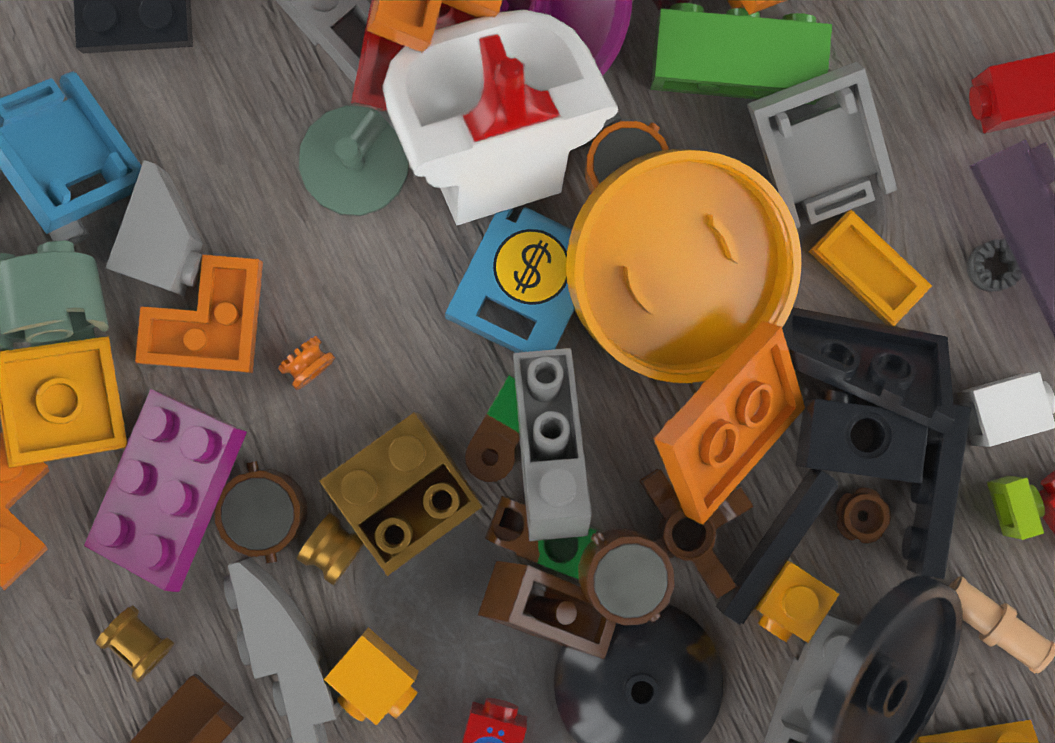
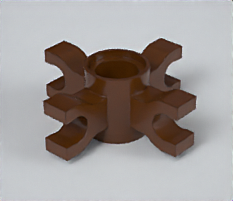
(701, 553)

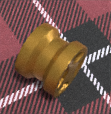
(330, 549)

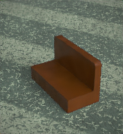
(191, 716)

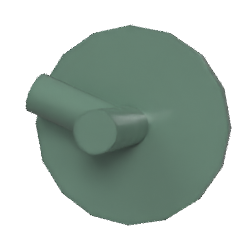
(353, 161)

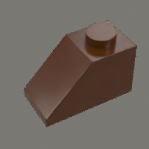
(545, 608)

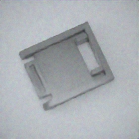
(828, 153)

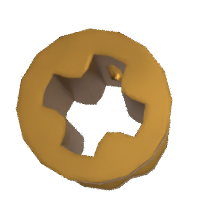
(134, 643)

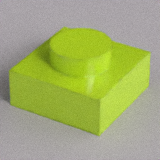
(1017, 506)

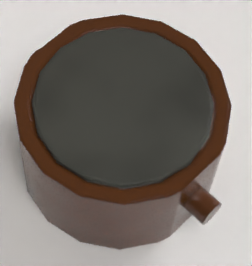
(261, 512)
(626, 576)

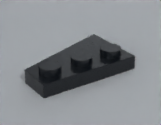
(876, 362)

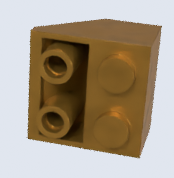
(401, 493)

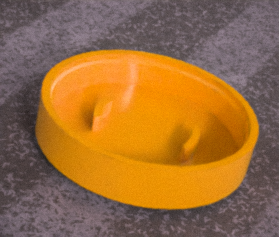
(681, 262)

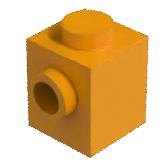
(795, 604)
(373, 679)

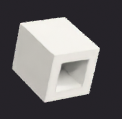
(1008, 409)

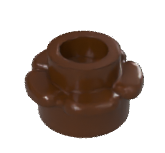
(877, 515)

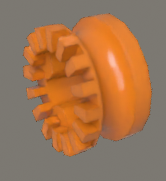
(306, 364)

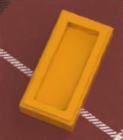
(870, 268)

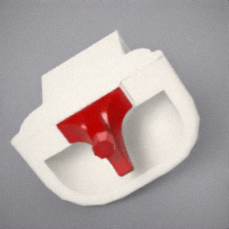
(496, 109)

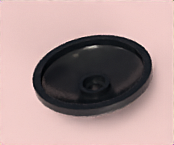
(668, 654)

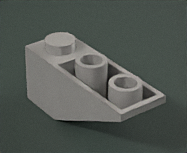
(551, 445)

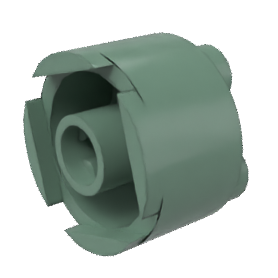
(50, 296)

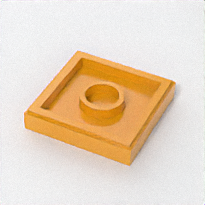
(59, 401)

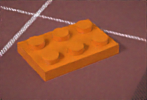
(731, 422)

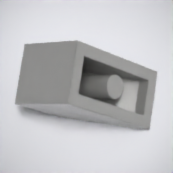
(157, 235)

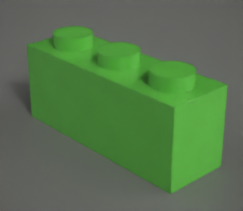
(736, 52)

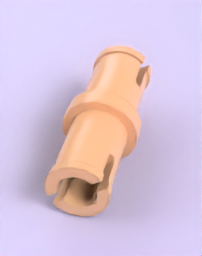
(1002, 628)

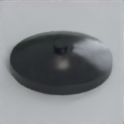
(892, 667)

